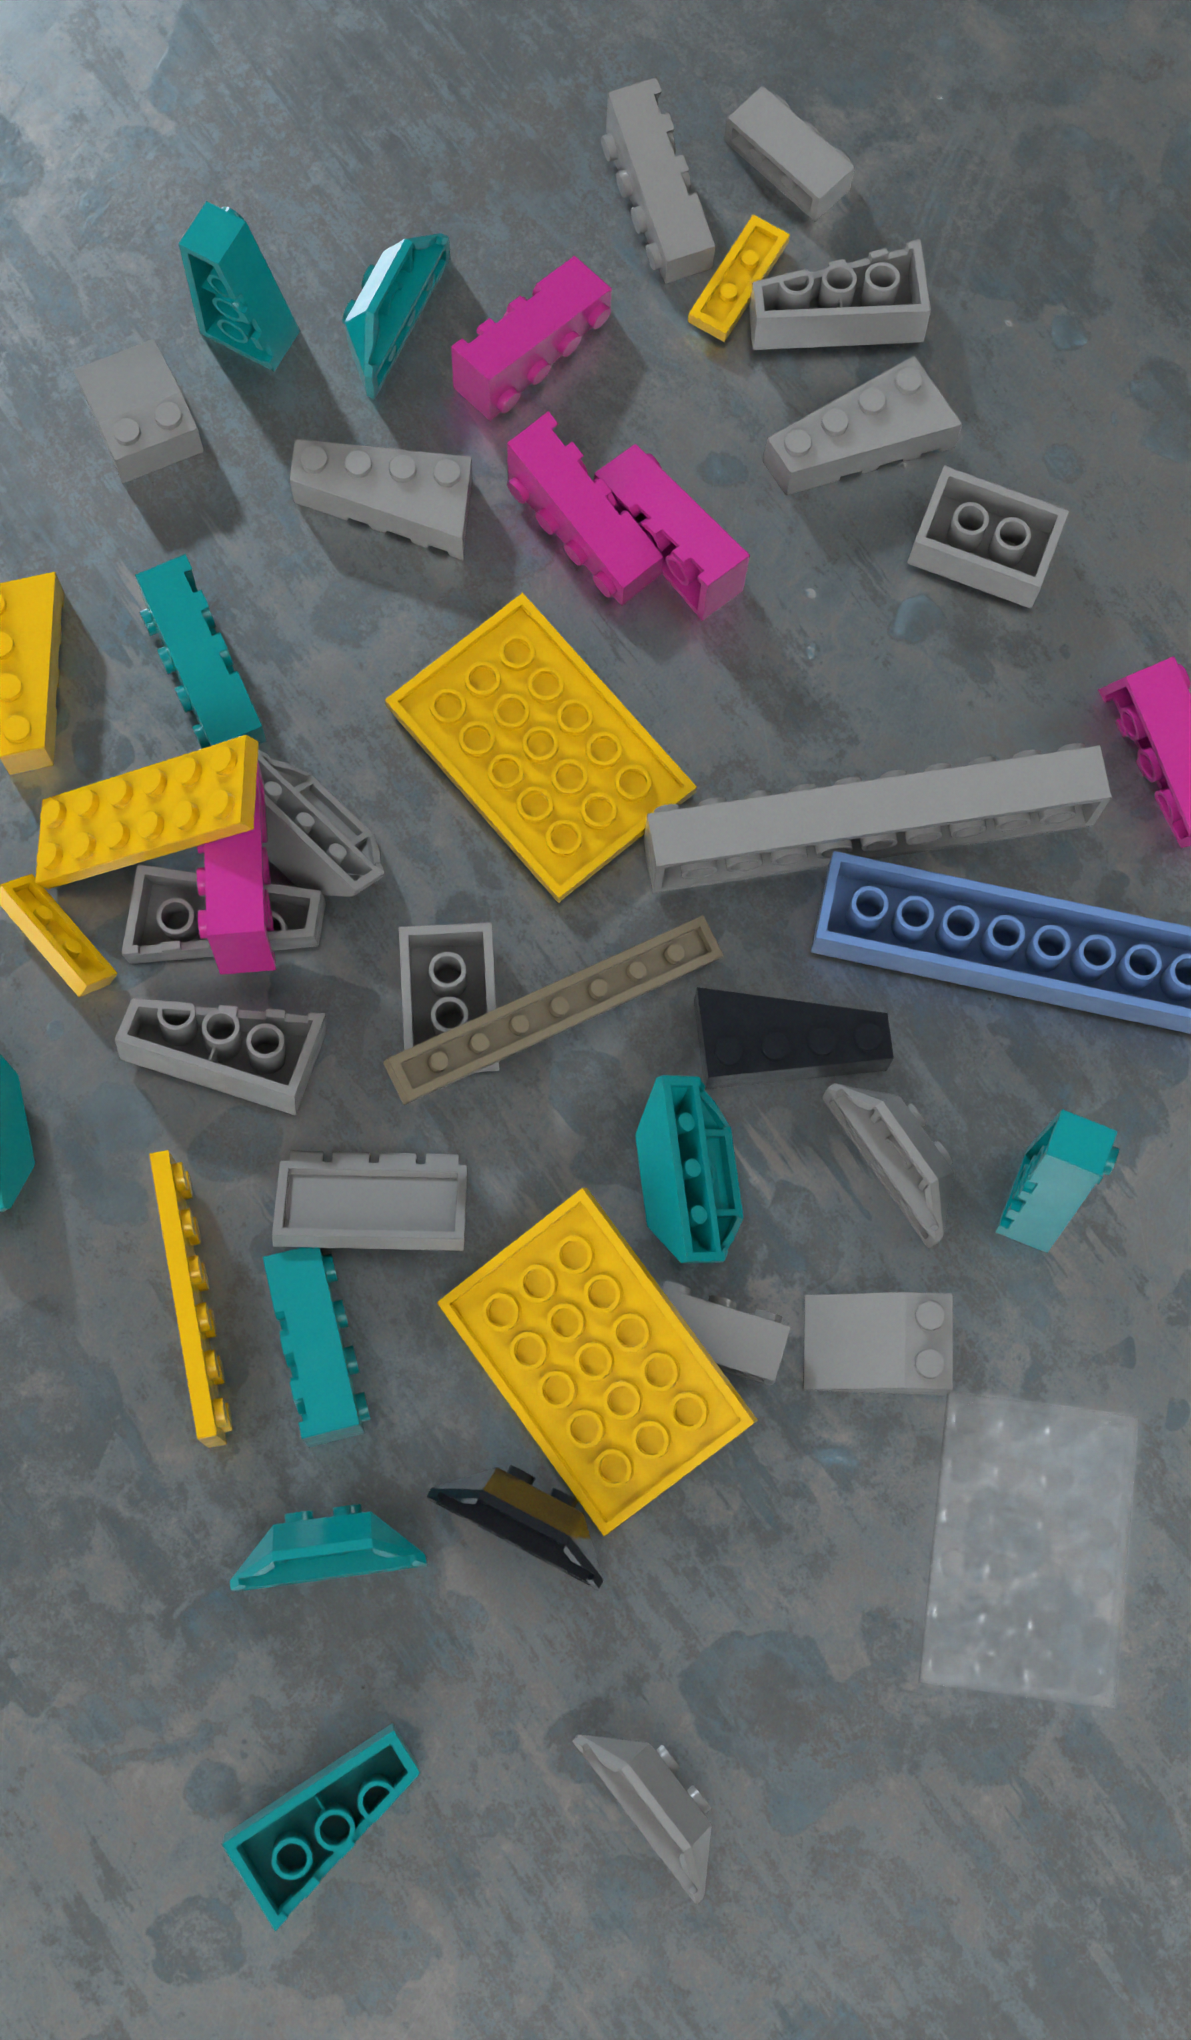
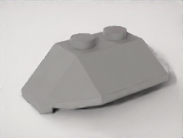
(314, 834)
(899, 1153)
(657, 1804)

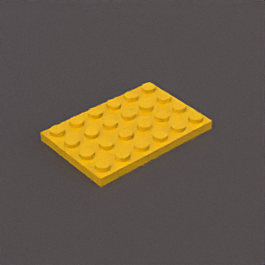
(539, 746)
(596, 1361)

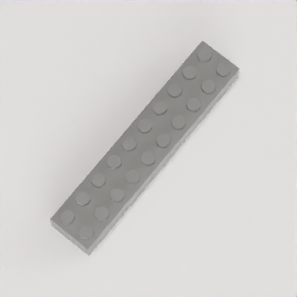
(875, 817)

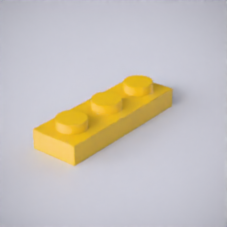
(731, 285)
(55, 935)

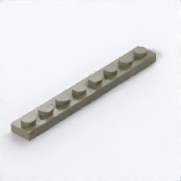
(552, 1010)

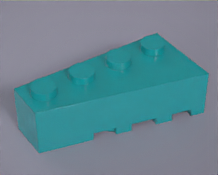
(234, 288)
(196, 654)
(1056, 1179)
(315, 1345)
(313, 1826)

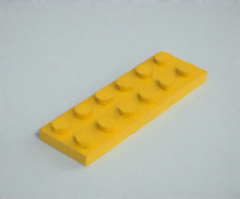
(148, 812)
(194, 1318)

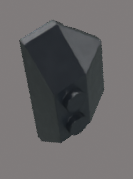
(526, 1518)

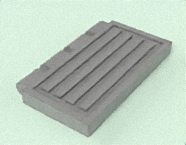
(371, 1203)

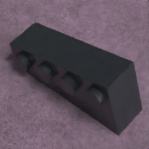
(781, 1040)

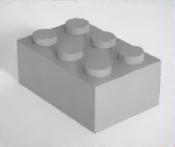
(988, 537)
(445, 978)

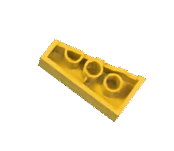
(29, 670)

